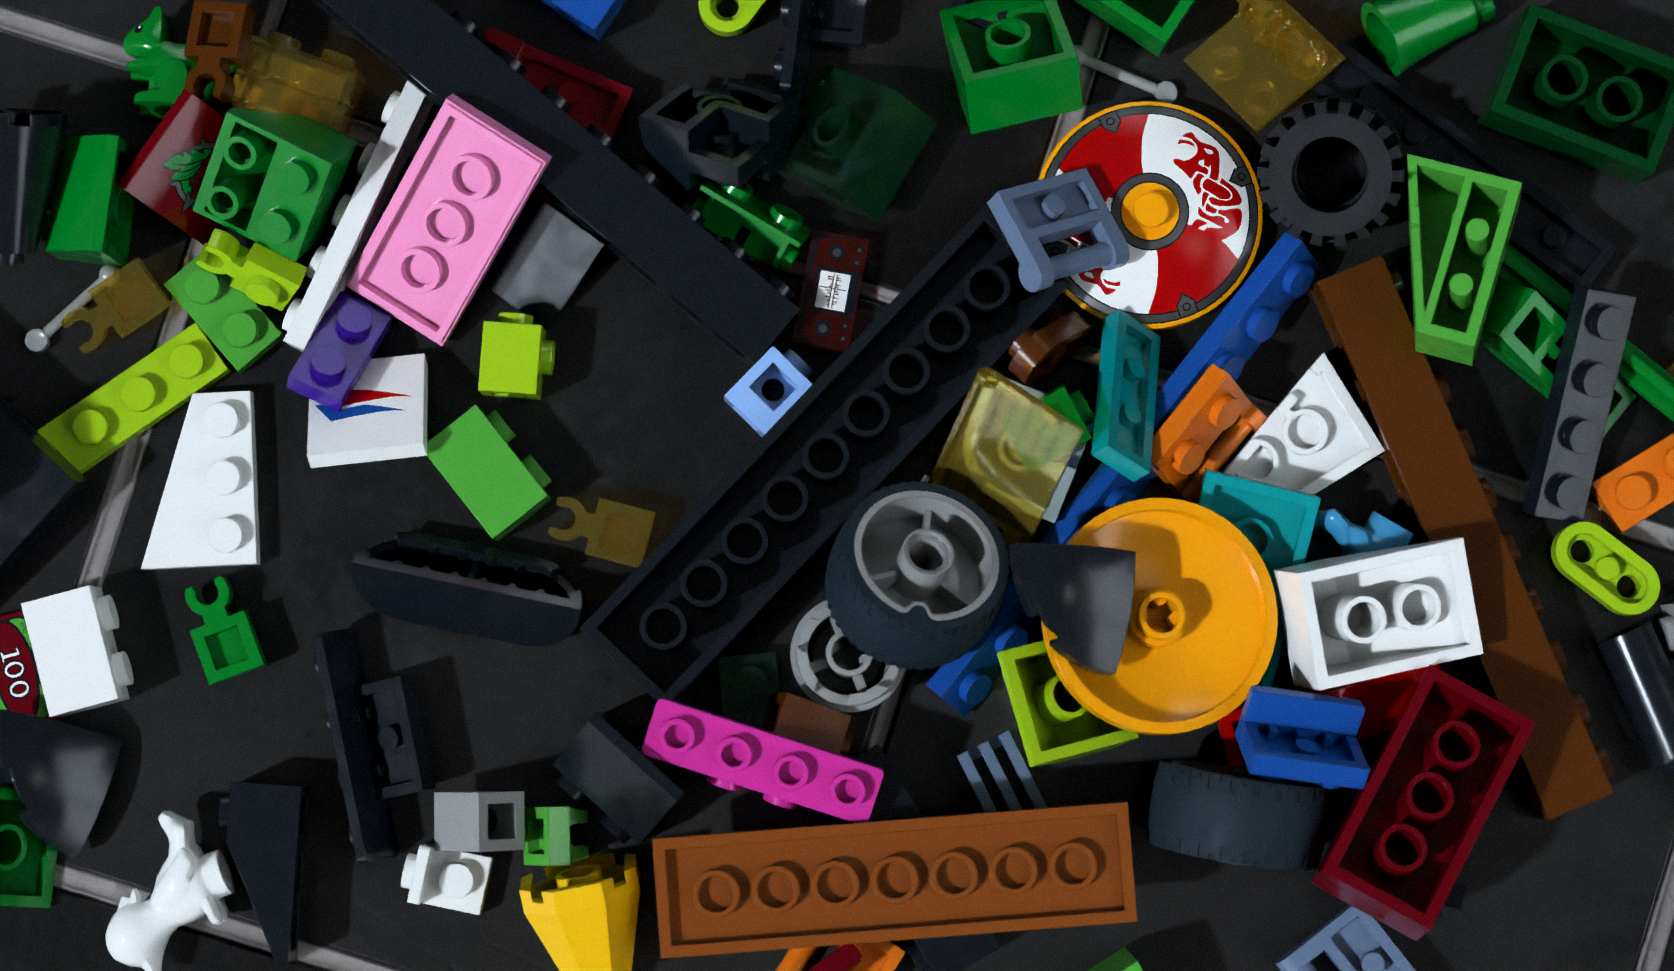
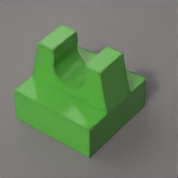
(549, 835)

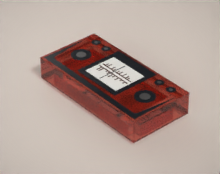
(830, 291)

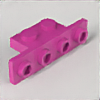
(762, 761)

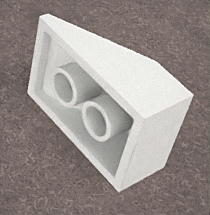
(1377, 613)

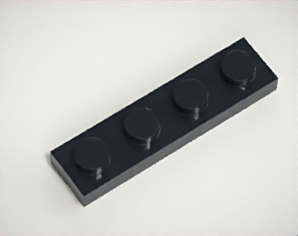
(1579, 403)

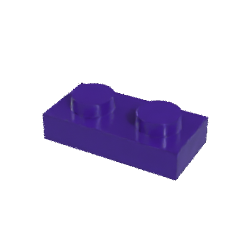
(339, 351)

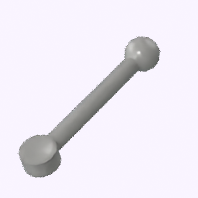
(1163, 92)
(39, 340)

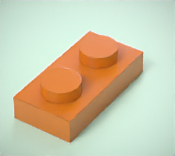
(1637, 485)

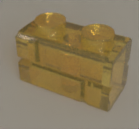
(298, 83)

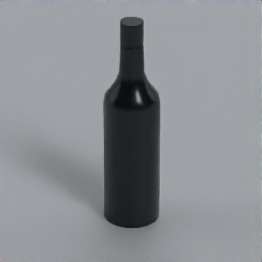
(1646, 686)

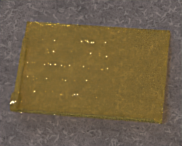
(1006, 454)

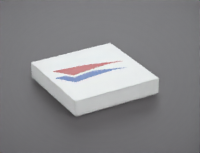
(379, 419)

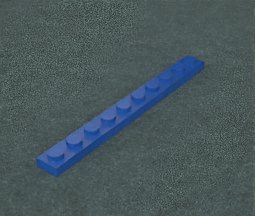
(1227, 343)

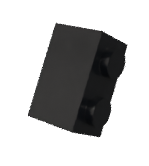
(618, 778)

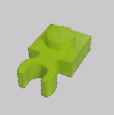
(256, 271)

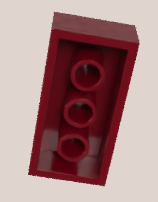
(1423, 803)

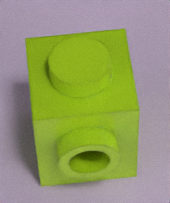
(514, 357)

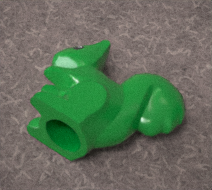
(160, 64)

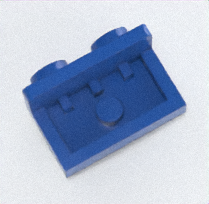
(1302, 737)

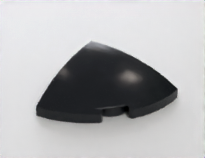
(1080, 596)
(57, 775)

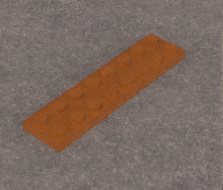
(894, 880)

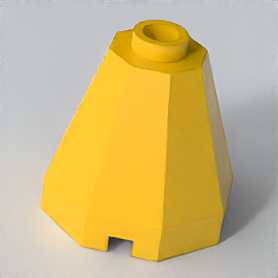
(586, 912)

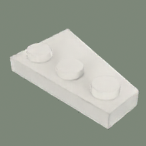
(1309, 436)
(211, 489)

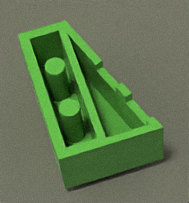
(1456, 252)

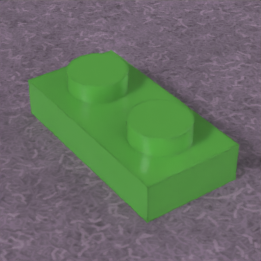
(225, 315)

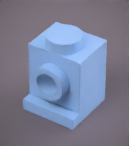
(747, 395)

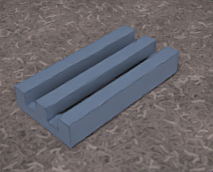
(986, 750)

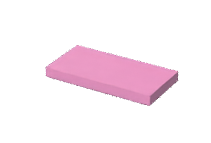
(448, 219)

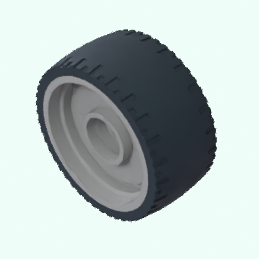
(916, 575)
(1237, 816)

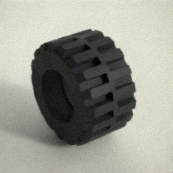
(1326, 220)

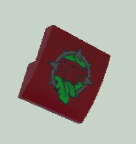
(174, 163)

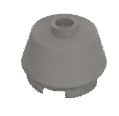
(834, 669)

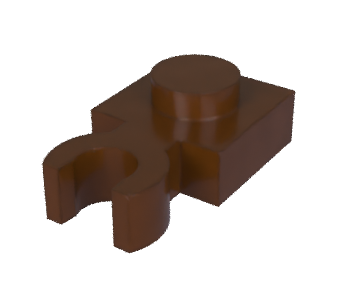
(216, 40)

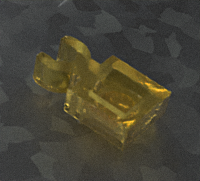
(123, 301)
(613, 533)

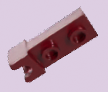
(590, 95)

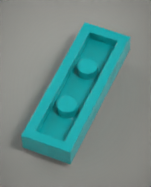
(1126, 396)

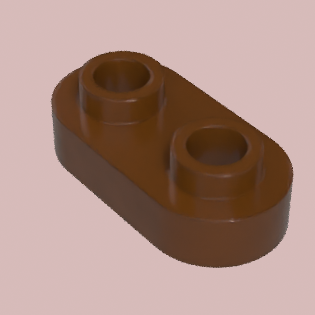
(1049, 348)

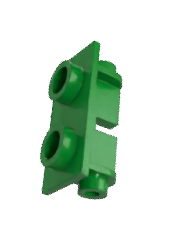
(771, 227)

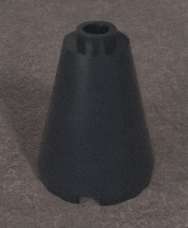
(28, 166)

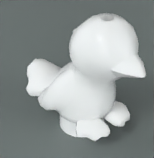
(184, 891)

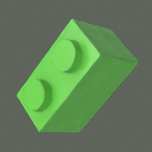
(488, 472)

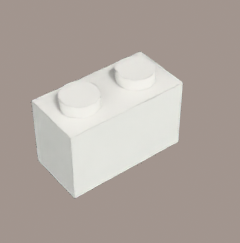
(77, 650)

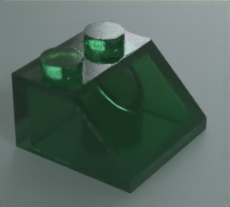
(856, 141)

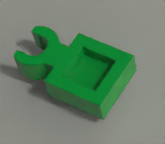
(226, 641)

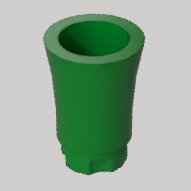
(1412, 29)

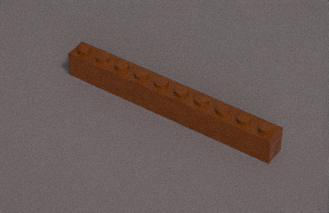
(1447, 500)

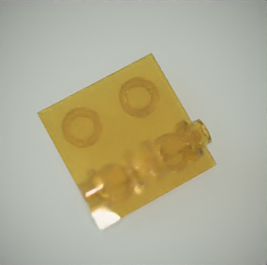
(1263, 60)

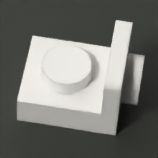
(447, 878)

